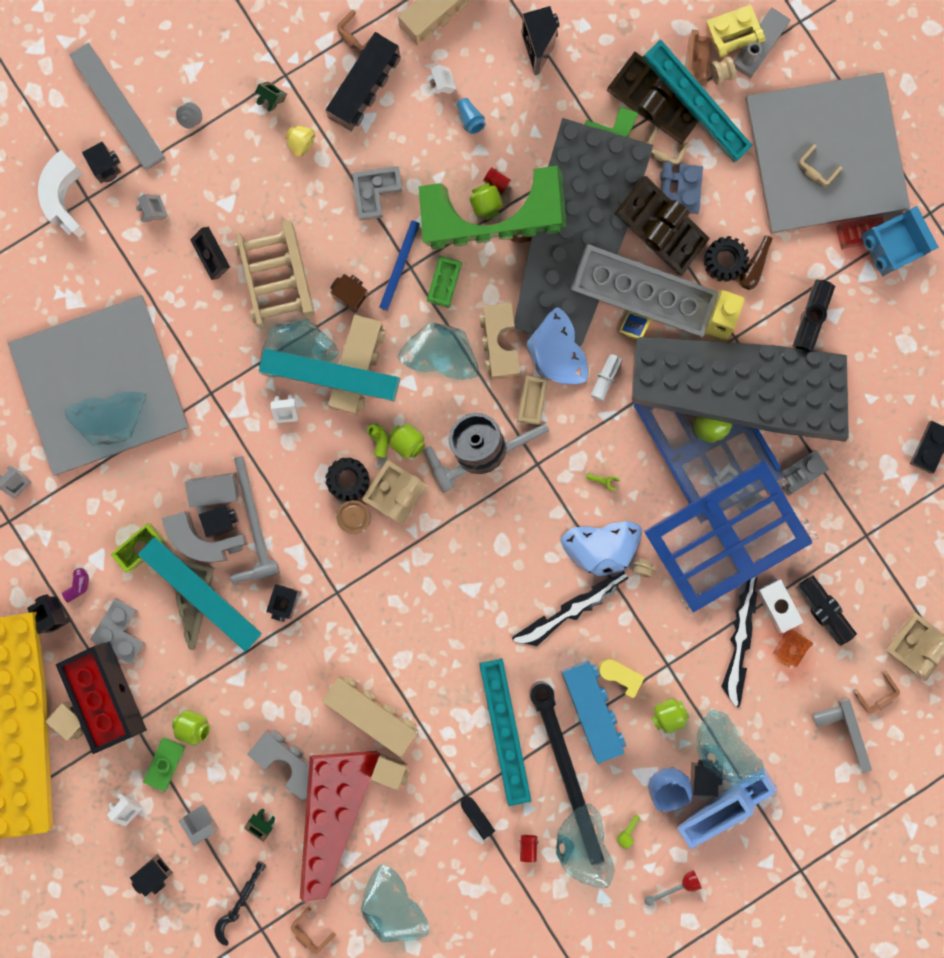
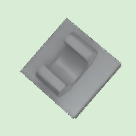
(152, 208)
(13, 482)

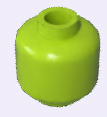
(486, 201)
(407, 441)
(670, 715)
(191, 727)

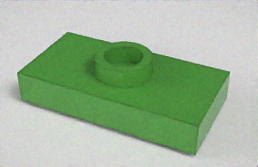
(444, 282)
(164, 764)

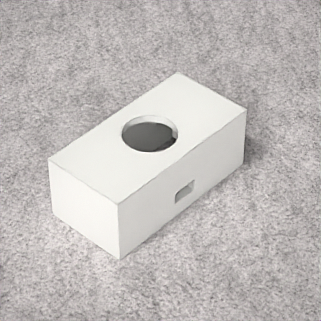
(769, 595)

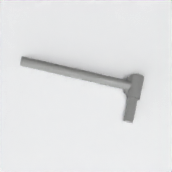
(446, 478)
(265, 567)

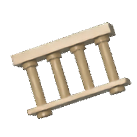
(297, 281)

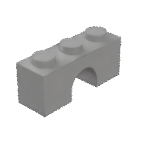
(272, 748)

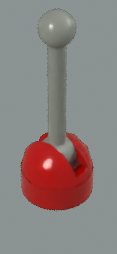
(689, 882)

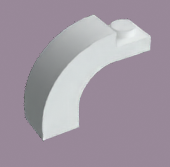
(52, 188)

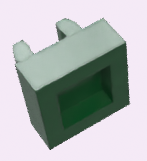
(271, 94)
(259, 827)

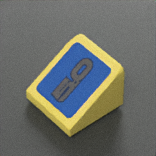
(634, 325)

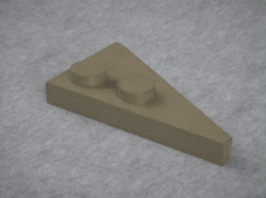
(188, 612)

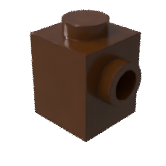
(349, 292)

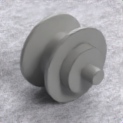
(189, 115)

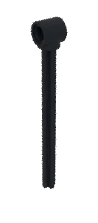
(558, 744)

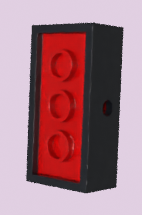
(101, 697)

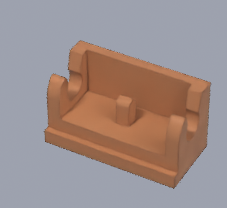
(698, 56)

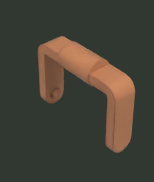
(346, 36)
(884, 701)
(304, 939)

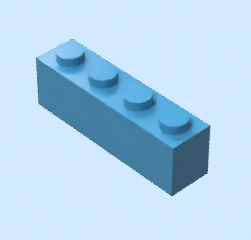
(593, 712)

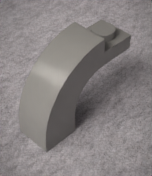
(184, 537)

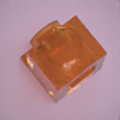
(790, 639)

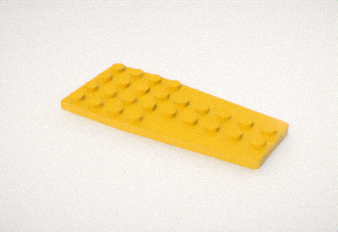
(23, 731)

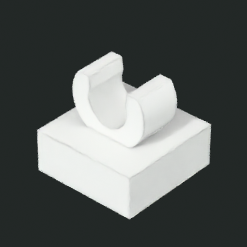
(443, 78)
(284, 410)
(124, 810)

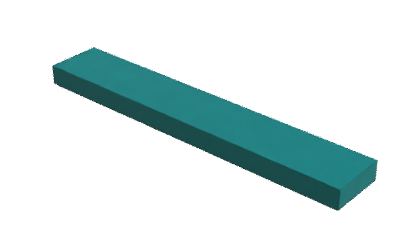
(697, 100)
(329, 375)
(199, 594)
(505, 732)

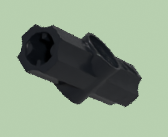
(817, 302)
(826, 610)

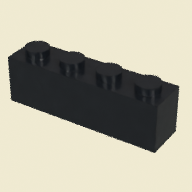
(363, 82)

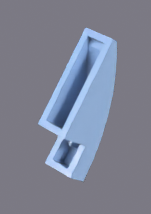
(726, 810)

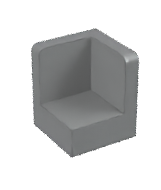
(198, 825)

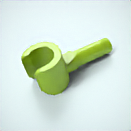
(605, 481)
(624, 837)

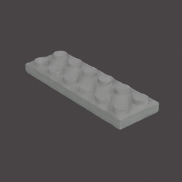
(644, 290)

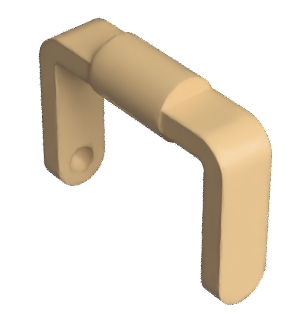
(663, 157)
(812, 173)

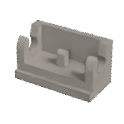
(212, 490)

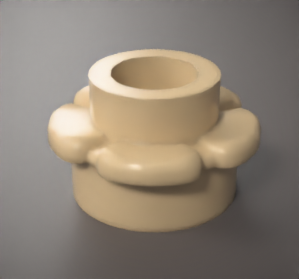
(644, 568)

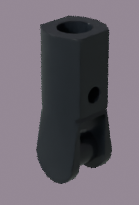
(477, 817)

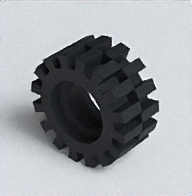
(736, 249)
(343, 465)

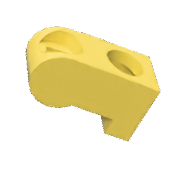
(612, 670)

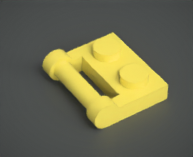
(733, 25)

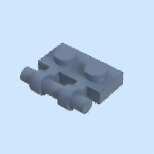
(688, 185)

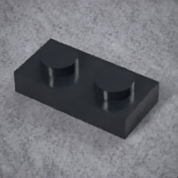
(210, 253)
(929, 448)

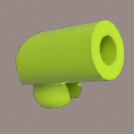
(381, 439)

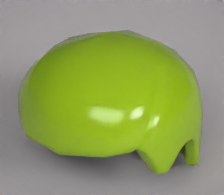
(710, 430)

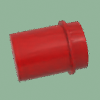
(497, 179)
(528, 848)

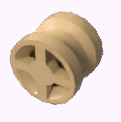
(723, 70)

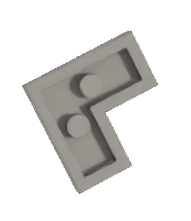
(370, 186)
(113, 629)

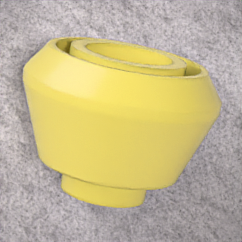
(300, 139)

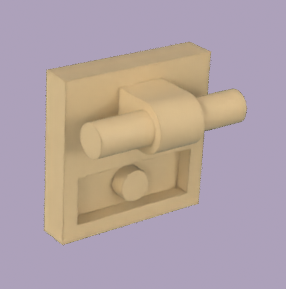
(394, 492)
(918, 646)

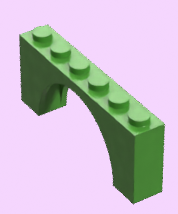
(541, 212)

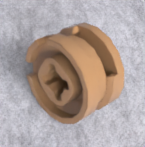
(353, 517)

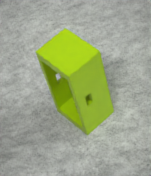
(125, 554)

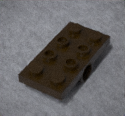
(651, 98)
(662, 225)

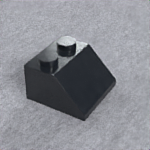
(539, 35)

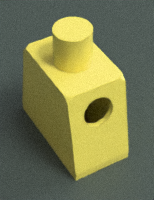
(724, 314)

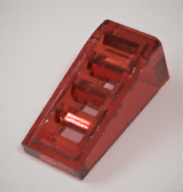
(843, 232)

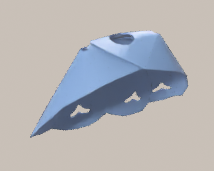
(554, 350)
(603, 547)

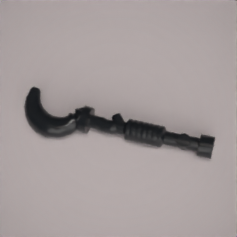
(233, 915)

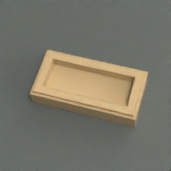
(532, 400)

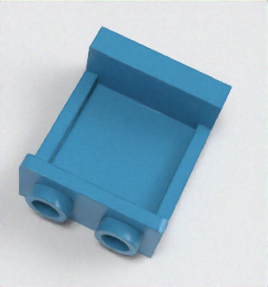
(899, 241)

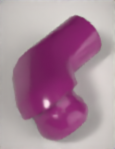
(79, 585)

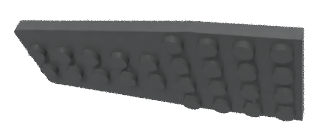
(597, 178)
(745, 385)

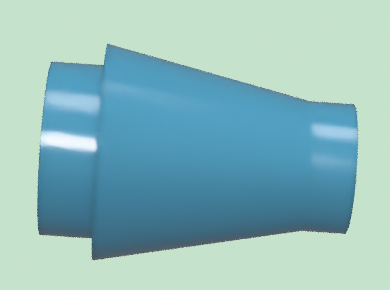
(471, 117)

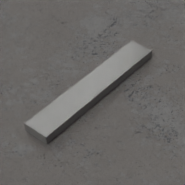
(117, 106)

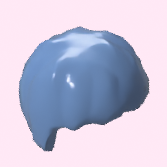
(670, 789)

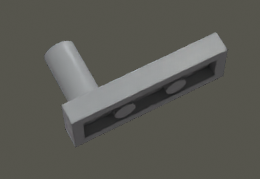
(754, 53)
(846, 712)

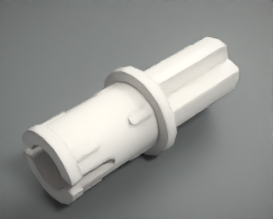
(606, 377)

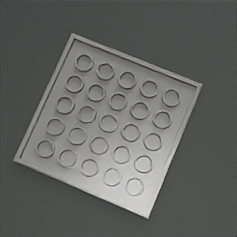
(851, 129)
(96, 359)

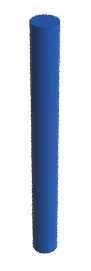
(399, 265)

